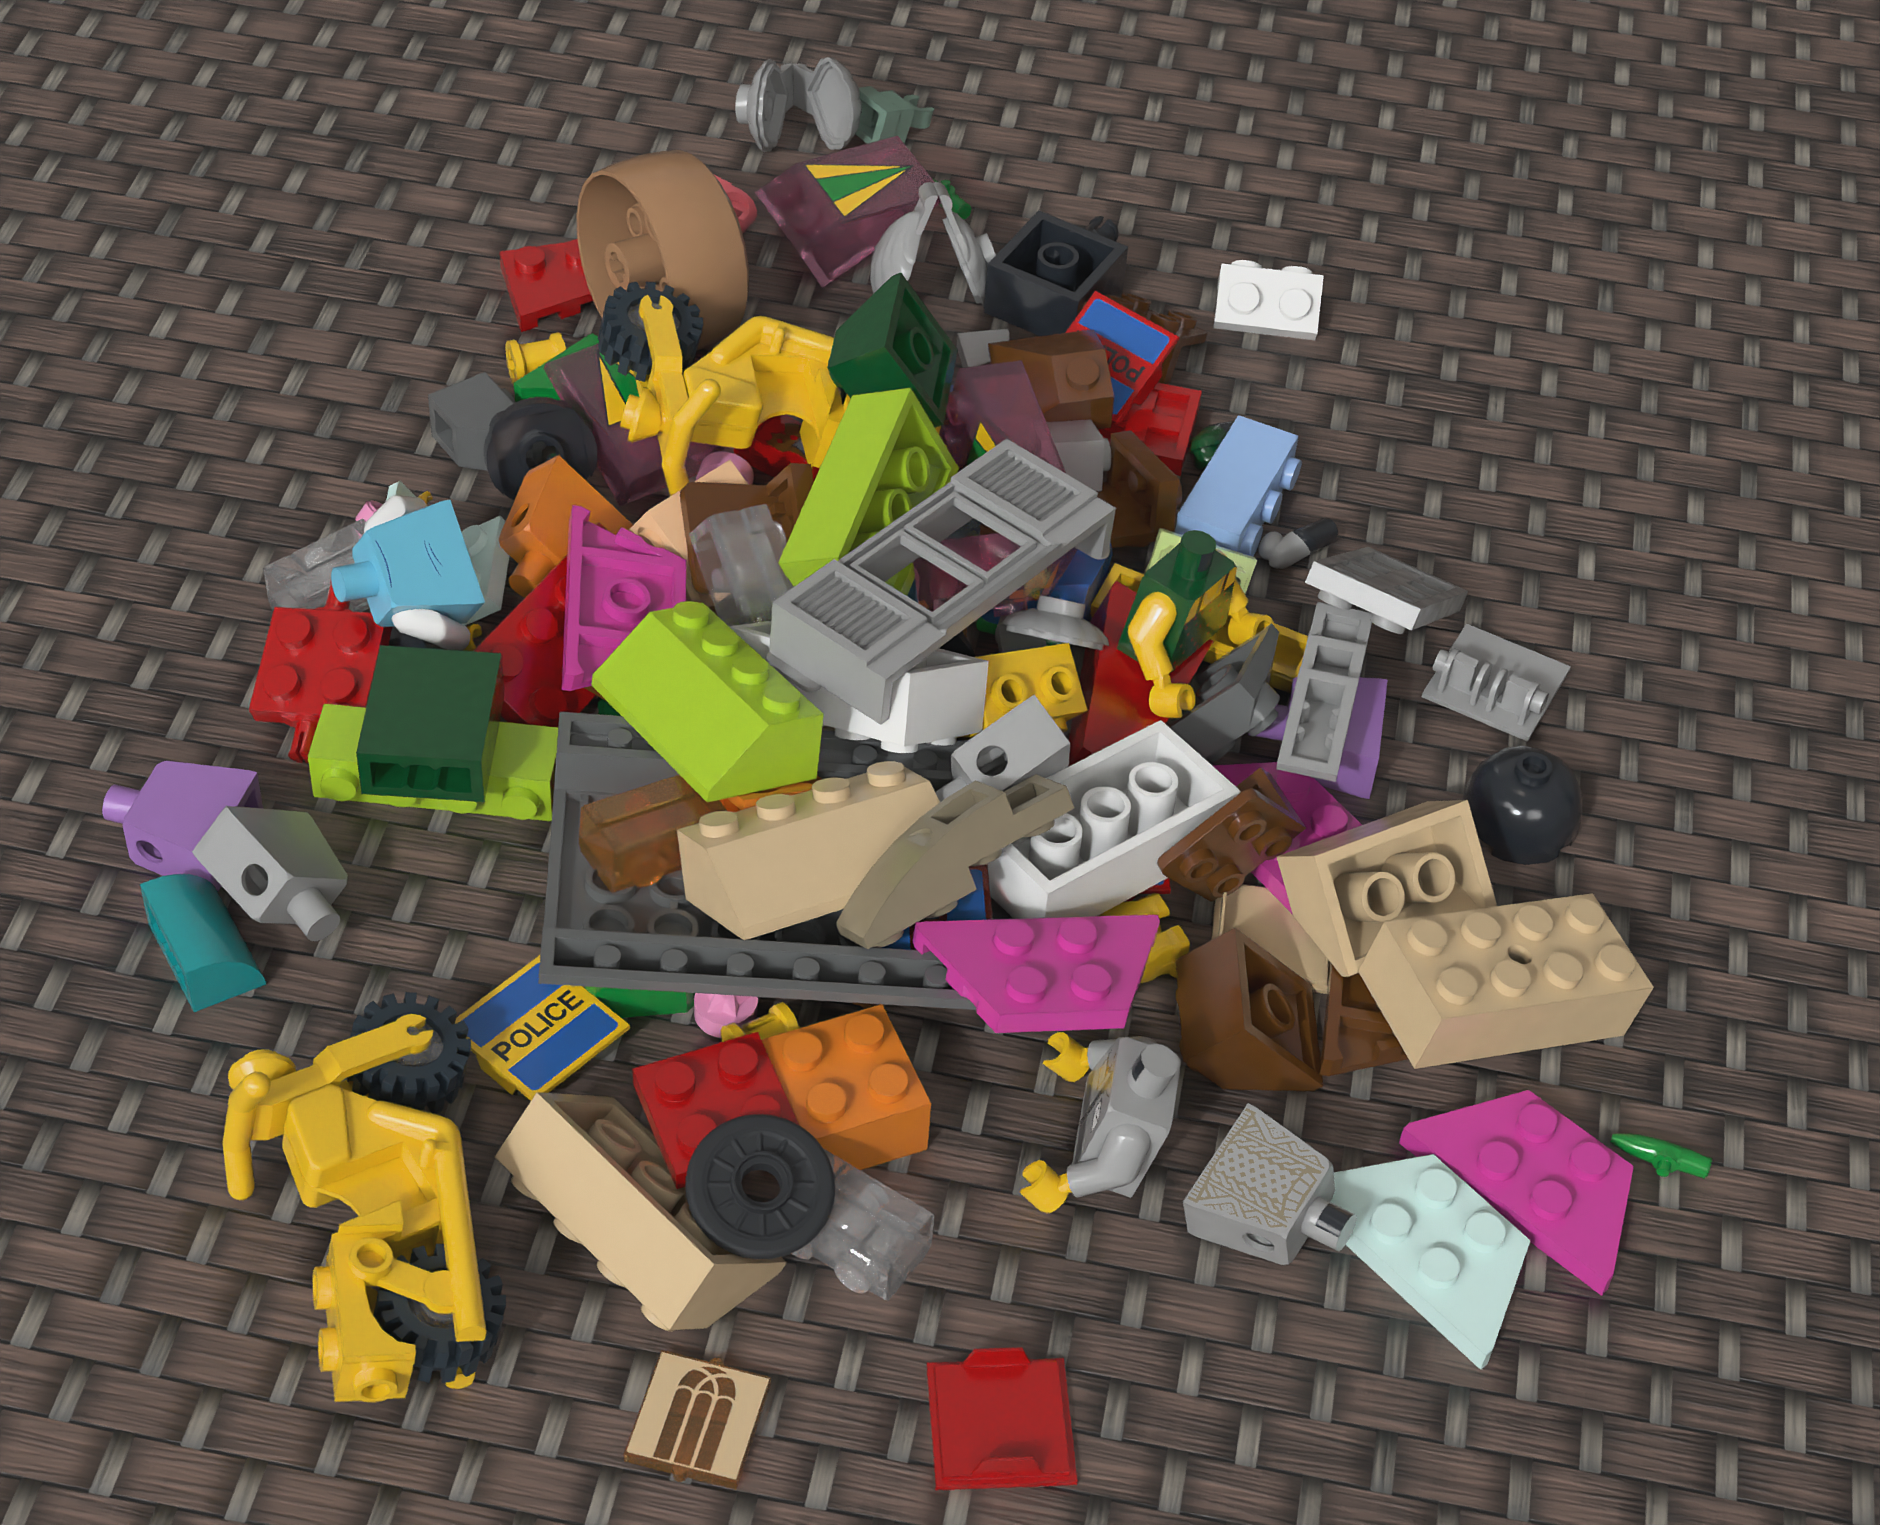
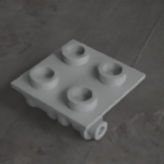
(1495, 681)

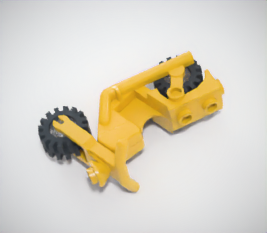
(724, 396)
(403, 1179)

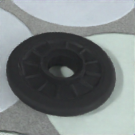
(750, 1226)

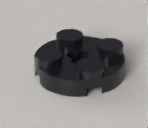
(530, 421)

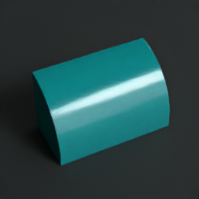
(199, 939)

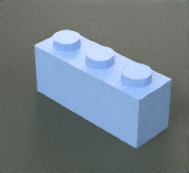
(1242, 486)

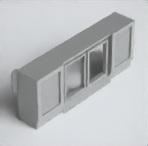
(861, 634)

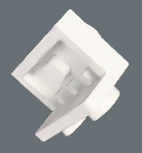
(1268, 300)

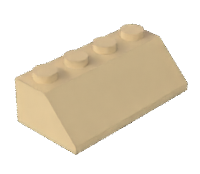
(798, 851)
(618, 1200)

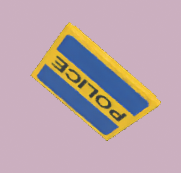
(538, 1033)

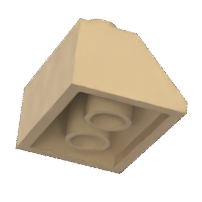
(1385, 871)

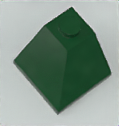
(895, 346)

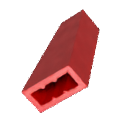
(1115, 683)

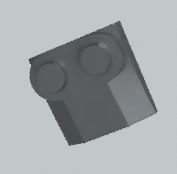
(1231, 698)

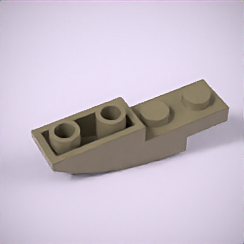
(931, 860)

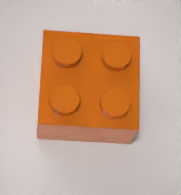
(853, 1087)

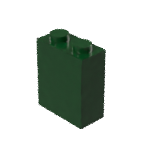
(431, 724)

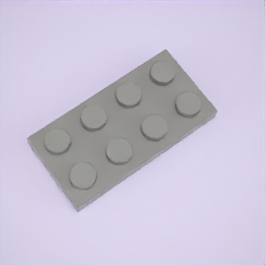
(1386, 587)

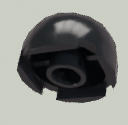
(1525, 804)

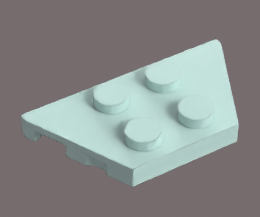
(1435, 1246)

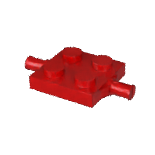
(313, 662)

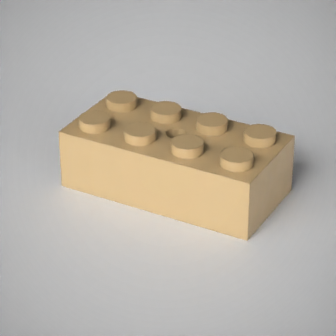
(1504, 979)

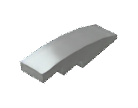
(1325, 692)

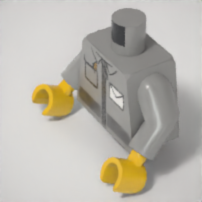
(1121, 1118)

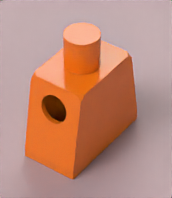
(540, 516)

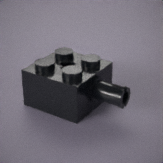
(1051, 272)

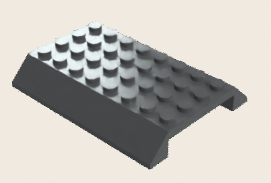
(666, 943)

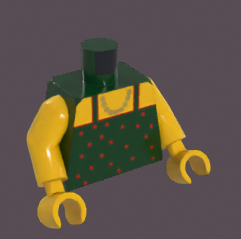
(1181, 608)

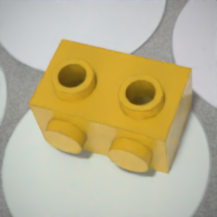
(1039, 671)

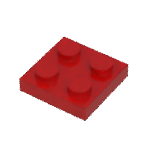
(702, 1090)

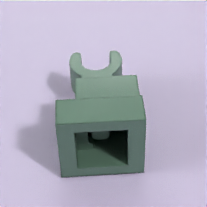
(889, 115)

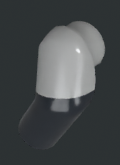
(1297, 544)

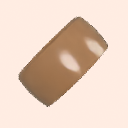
(667, 225)

